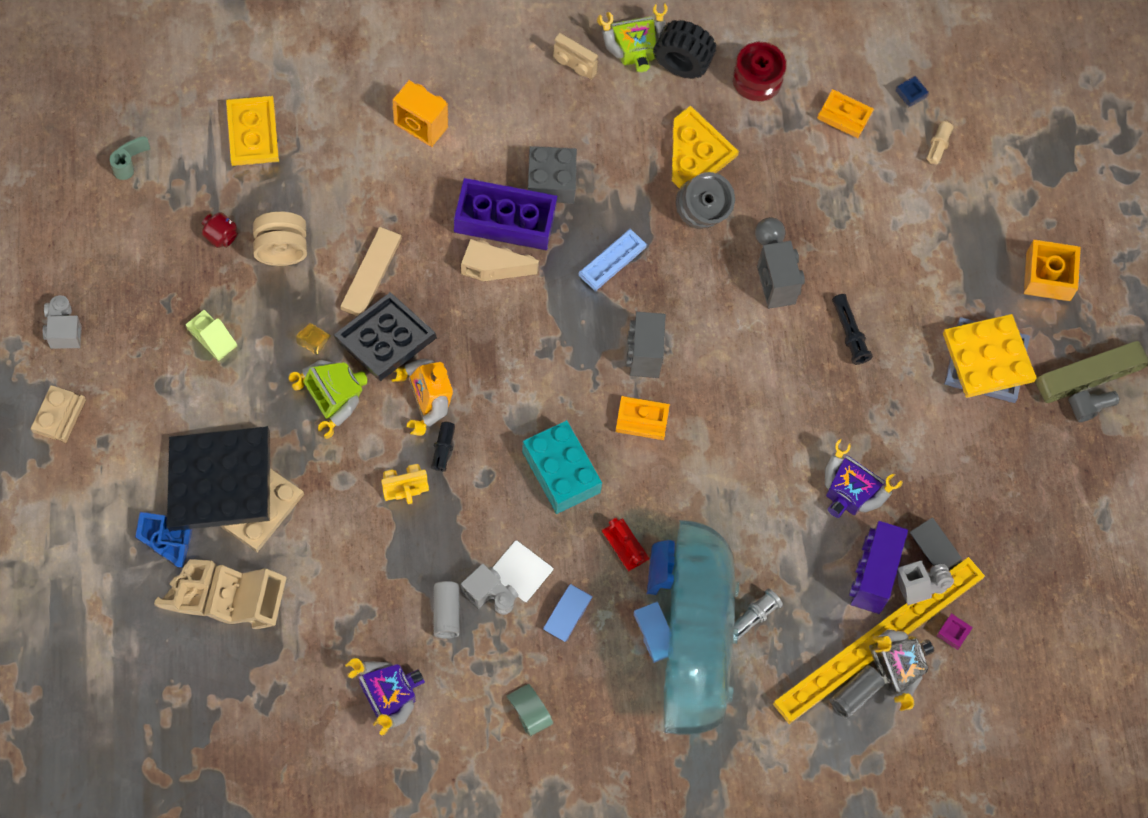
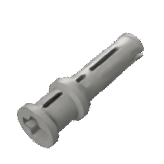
(757, 612)

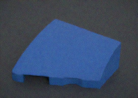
(171, 544)
(661, 566)

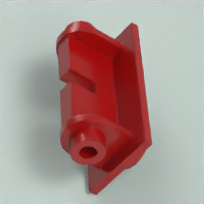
(625, 544)

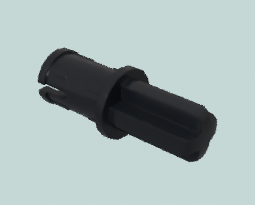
(443, 446)

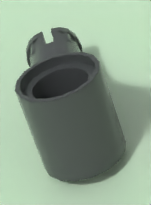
(1087, 406)

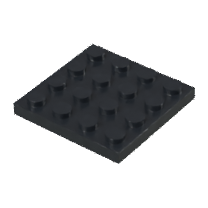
(218, 479)

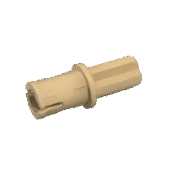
(939, 142)

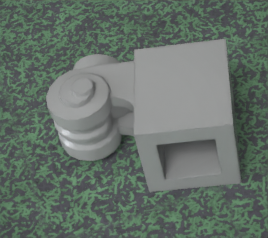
(61, 328)
(485, 585)
(919, 585)

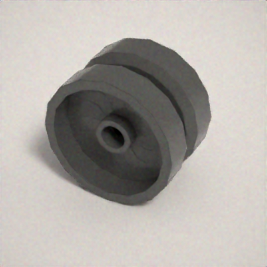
(705, 200)

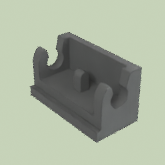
(936, 544)

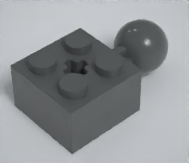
(778, 265)

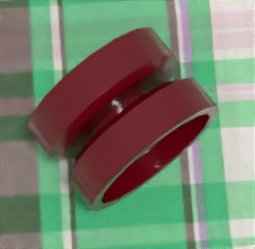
(759, 71)

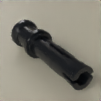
(854, 338)

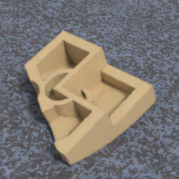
(190, 588)

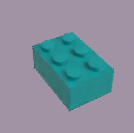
(561, 467)

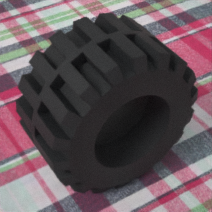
(684, 49)

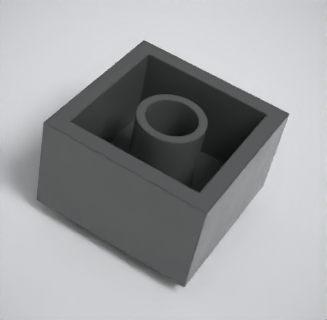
(553, 172)
(646, 344)

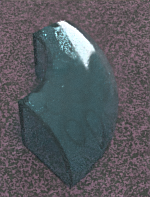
(700, 631)

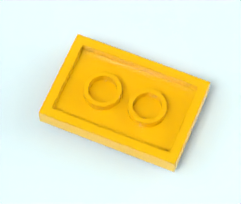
(252, 130)

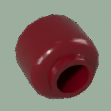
(219, 230)

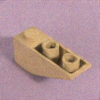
(494, 263)

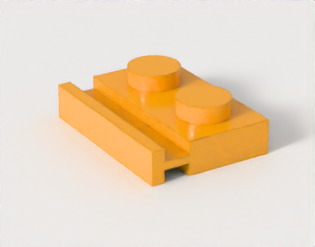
(845, 113)
(642, 418)

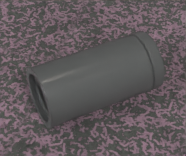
(857, 691)

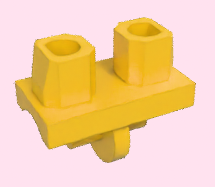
(404, 485)

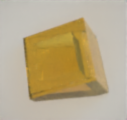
(312, 338)

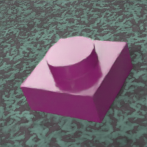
(954, 631)

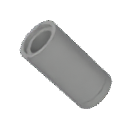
(446, 609)

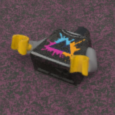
(901, 663)

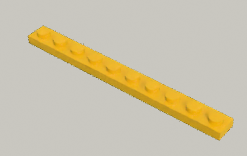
(858, 654)

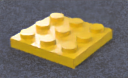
(989, 355)

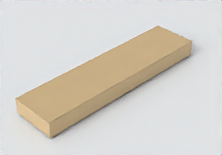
(371, 272)

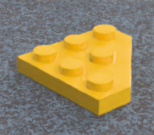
(697, 147)

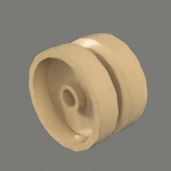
(279, 238)

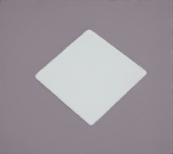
(522, 570)

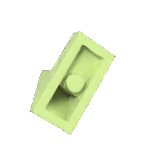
(211, 334)

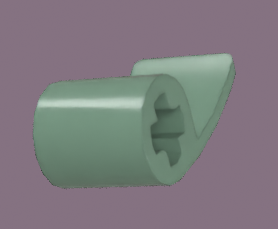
(121, 158)
(530, 709)

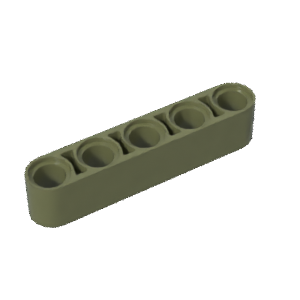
(1092, 372)

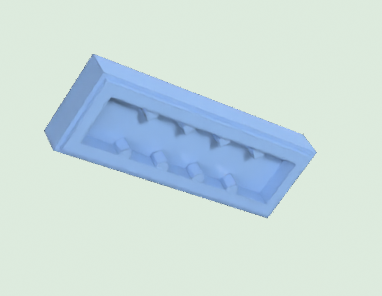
(612, 259)

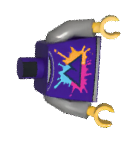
(854, 486)
(387, 690)

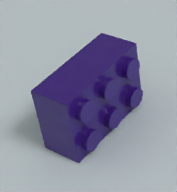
(877, 567)

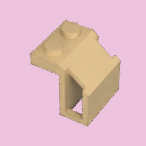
(245, 597)

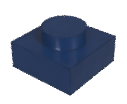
(912, 91)

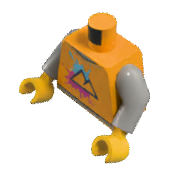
(430, 389)

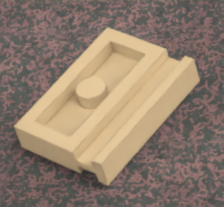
(575, 56)
(58, 414)

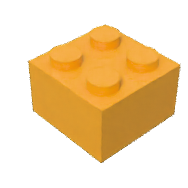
(420, 113)
(1052, 270)

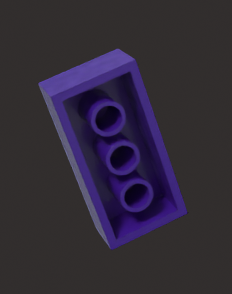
(505, 214)

